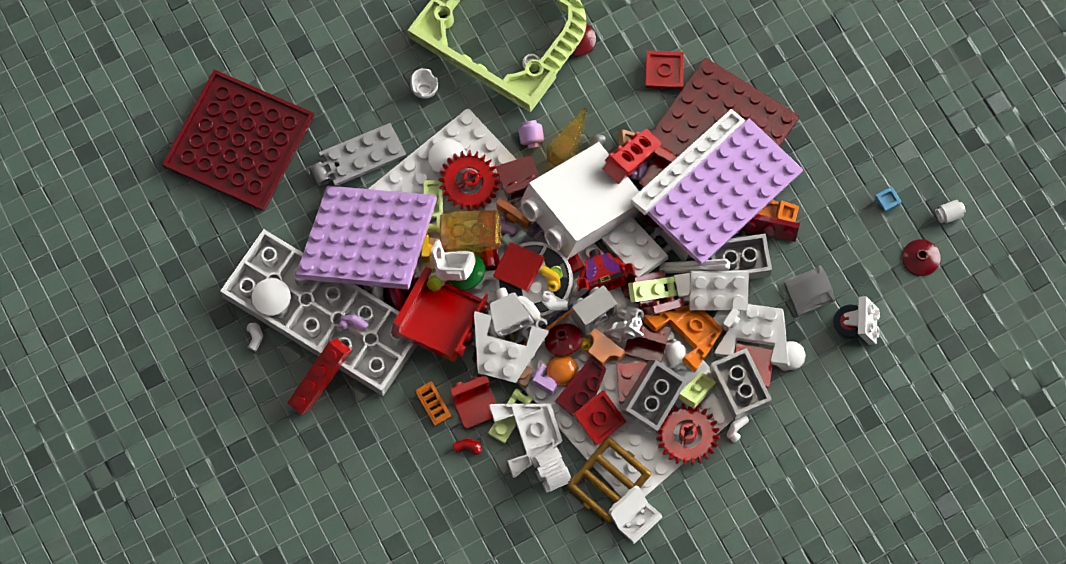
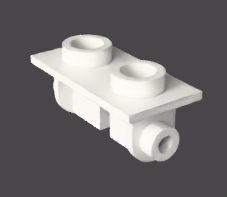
(625, 330)

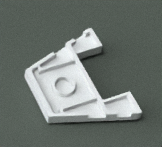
(758, 326)
(501, 357)
(536, 428)

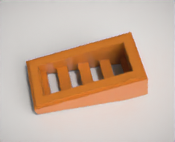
(422, 390)

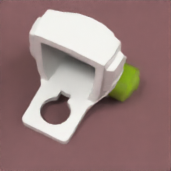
(449, 266)

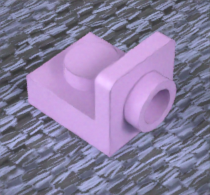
(546, 384)

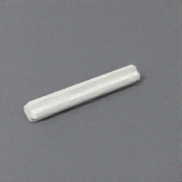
(687, 266)

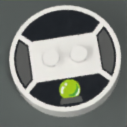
(555, 261)

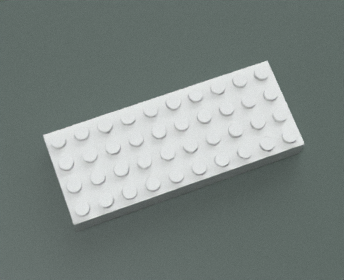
(317, 310)

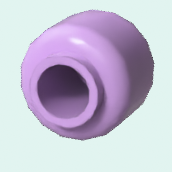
(531, 134)

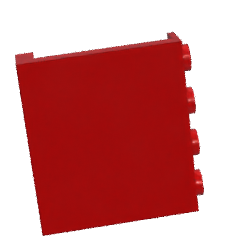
(438, 319)

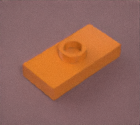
(512, 213)

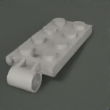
(358, 156)

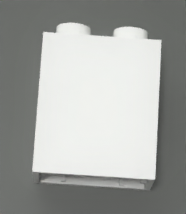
(578, 202)

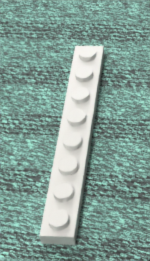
(686, 162)

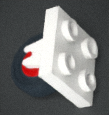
(858, 321)

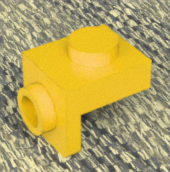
(426, 249)

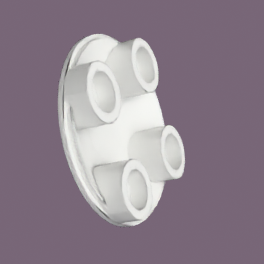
(441, 151)
(271, 296)

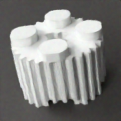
(551, 469)

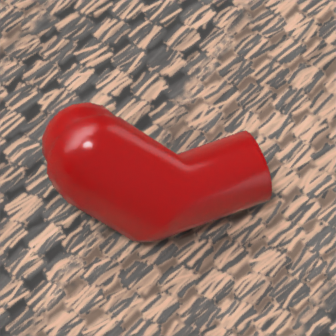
(468, 443)

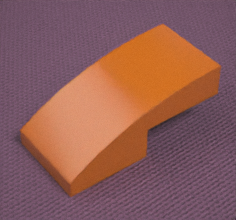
(780, 210)

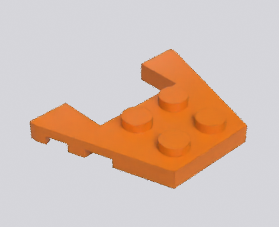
(693, 326)

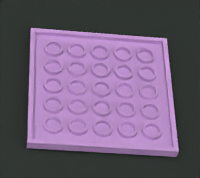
(367, 237)

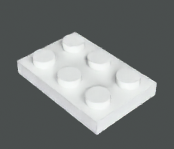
(633, 245)
(718, 290)

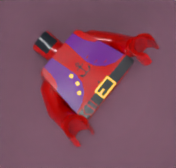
(602, 271)

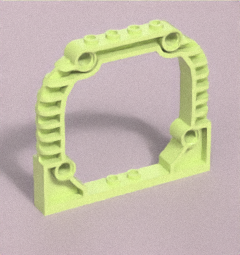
(521, 87)

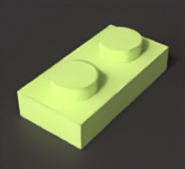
(697, 390)

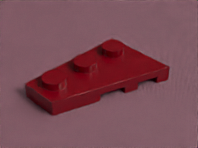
(582, 386)

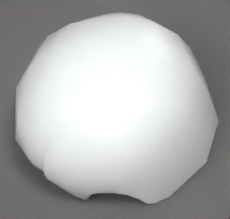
(423, 83)
(795, 355)

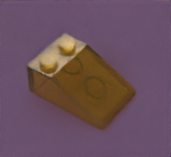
(568, 141)
(470, 231)

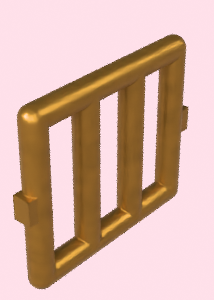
(597, 457)

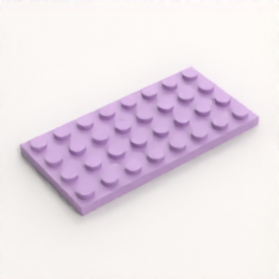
(725, 191)

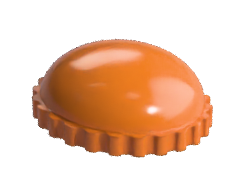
(562, 369)

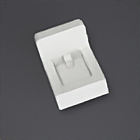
(727, 318)

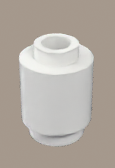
(950, 211)
(675, 355)

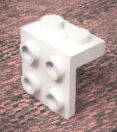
(634, 514)

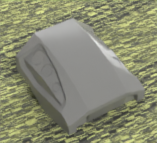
(810, 290)

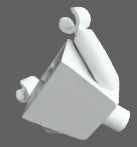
(511, 314)

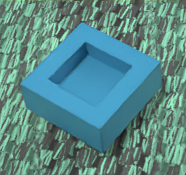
(888, 199)

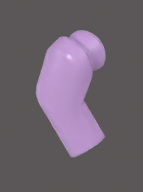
(347, 320)

